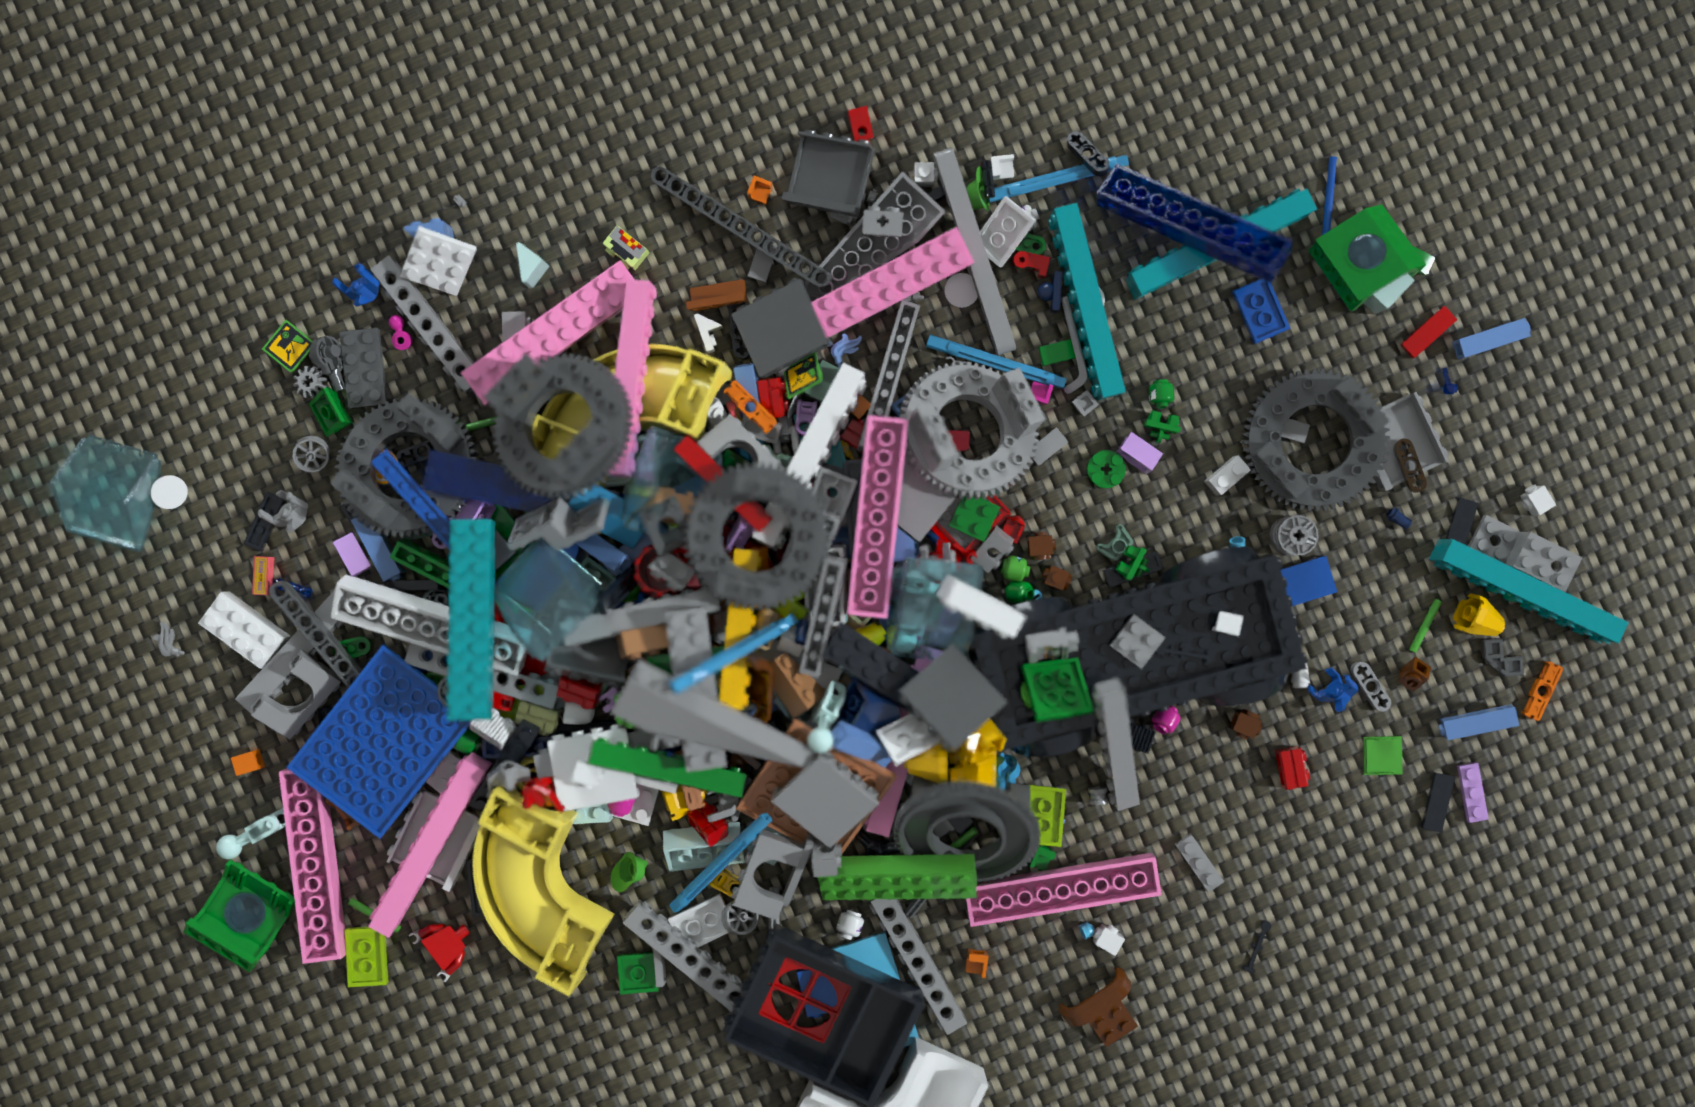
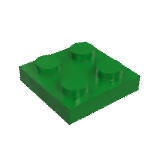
(974, 517)
(636, 973)

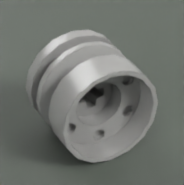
(1282, 535)

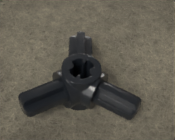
(875, 847)

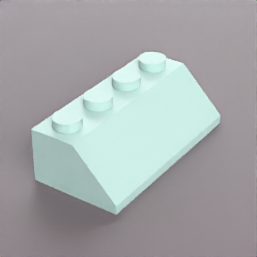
(687, 850)

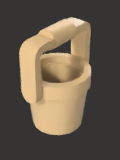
(763, 619)

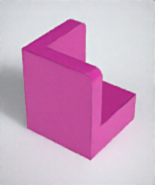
(1041, 392)

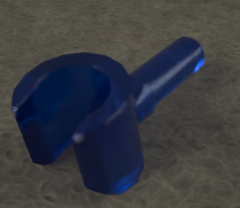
(1448, 388)

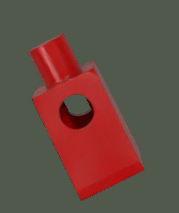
(859, 119)

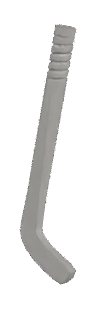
(1083, 373)

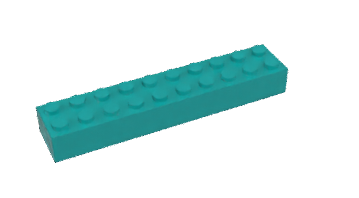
(1182, 262)
(1086, 302)
(1528, 591)
(471, 620)

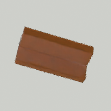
(717, 295)

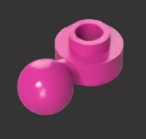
(397, 323)

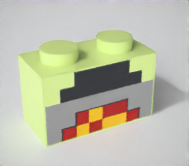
(626, 248)

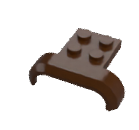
(760, 686)
(1104, 1010)

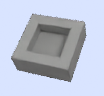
(1085, 403)

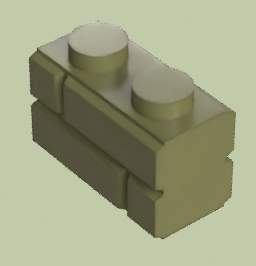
(539, 715)

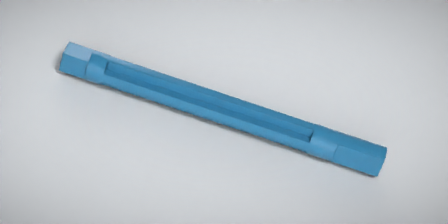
(1051, 179)
(994, 361)
(731, 654)
(720, 862)

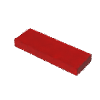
(1428, 332)

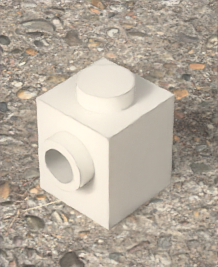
(925, 174)
(1537, 500)
(787, 643)
(587, 774)
(1108, 938)

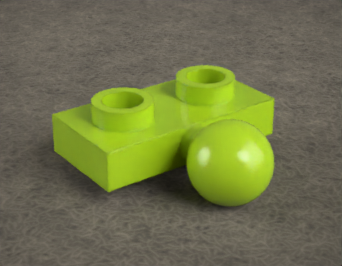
(794, 607)

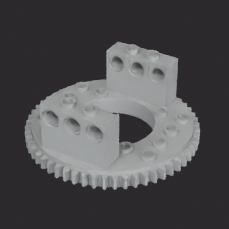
(931, 446)

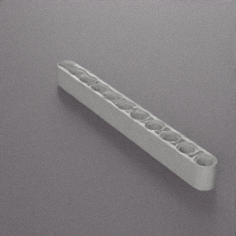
(981, 269)

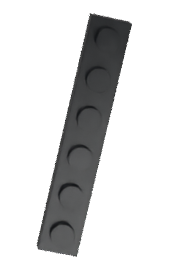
(513, 751)

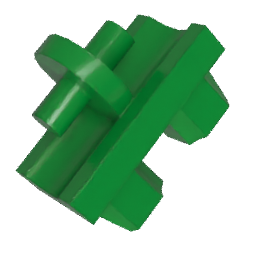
(1153, 422)
(1136, 555)

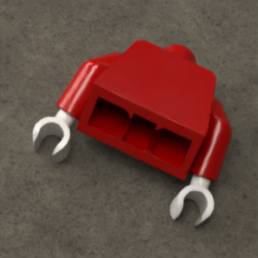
(443, 946)

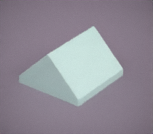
(530, 265)

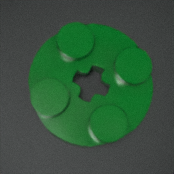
(1114, 462)

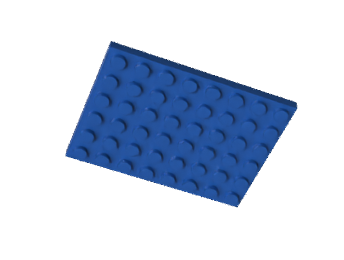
(379, 742)

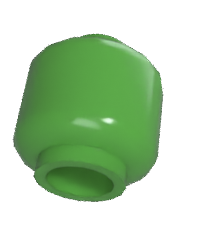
(1015, 568)

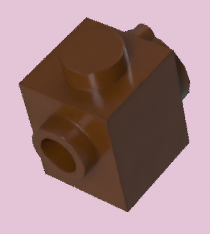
(1041, 546)
(1056, 577)
(1414, 674)
(1246, 724)

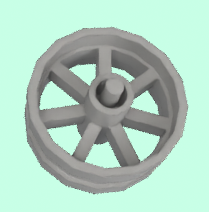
(311, 453)
(738, 917)

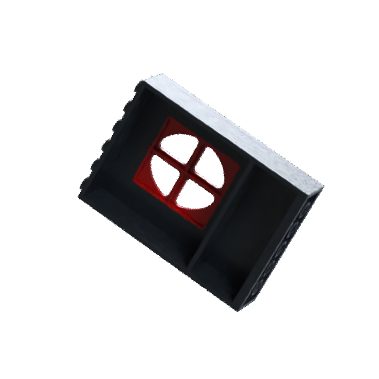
(858, 1041)

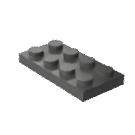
(363, 368)

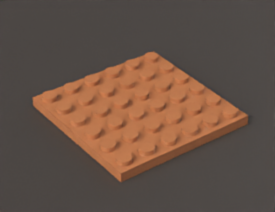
(774, 774)

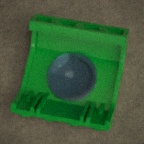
(1365, 255)
(241, 916)

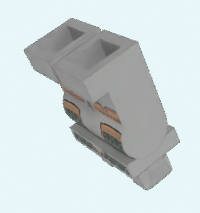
(1051, 645)

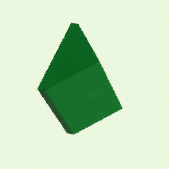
(330, 411)

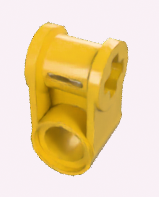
(725, 883)

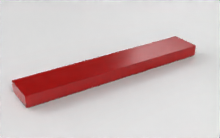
(707, 468)

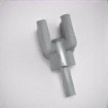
(787, 434)

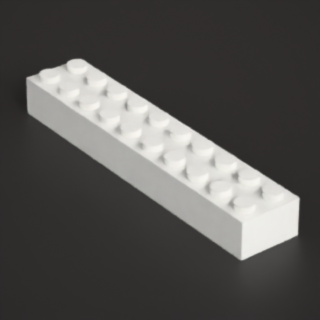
(816, 446)
(414, 620)

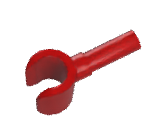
(967, 554)

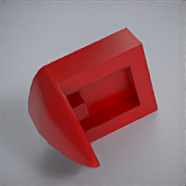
(1014, 527)

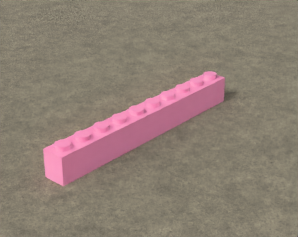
(631, 359)
(883, 815)

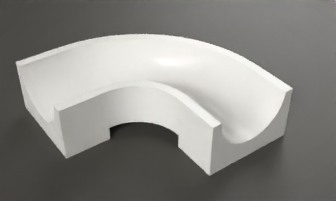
(925, 1079)

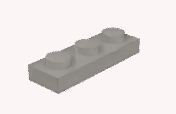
(1199, 863)

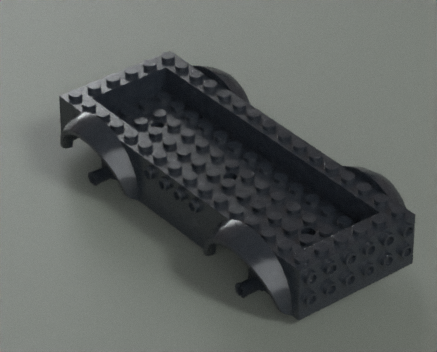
(1180, 609)

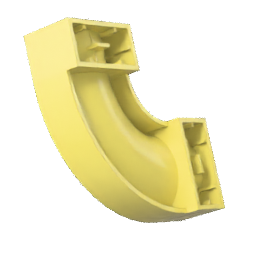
(675, 398)
(526, 893)

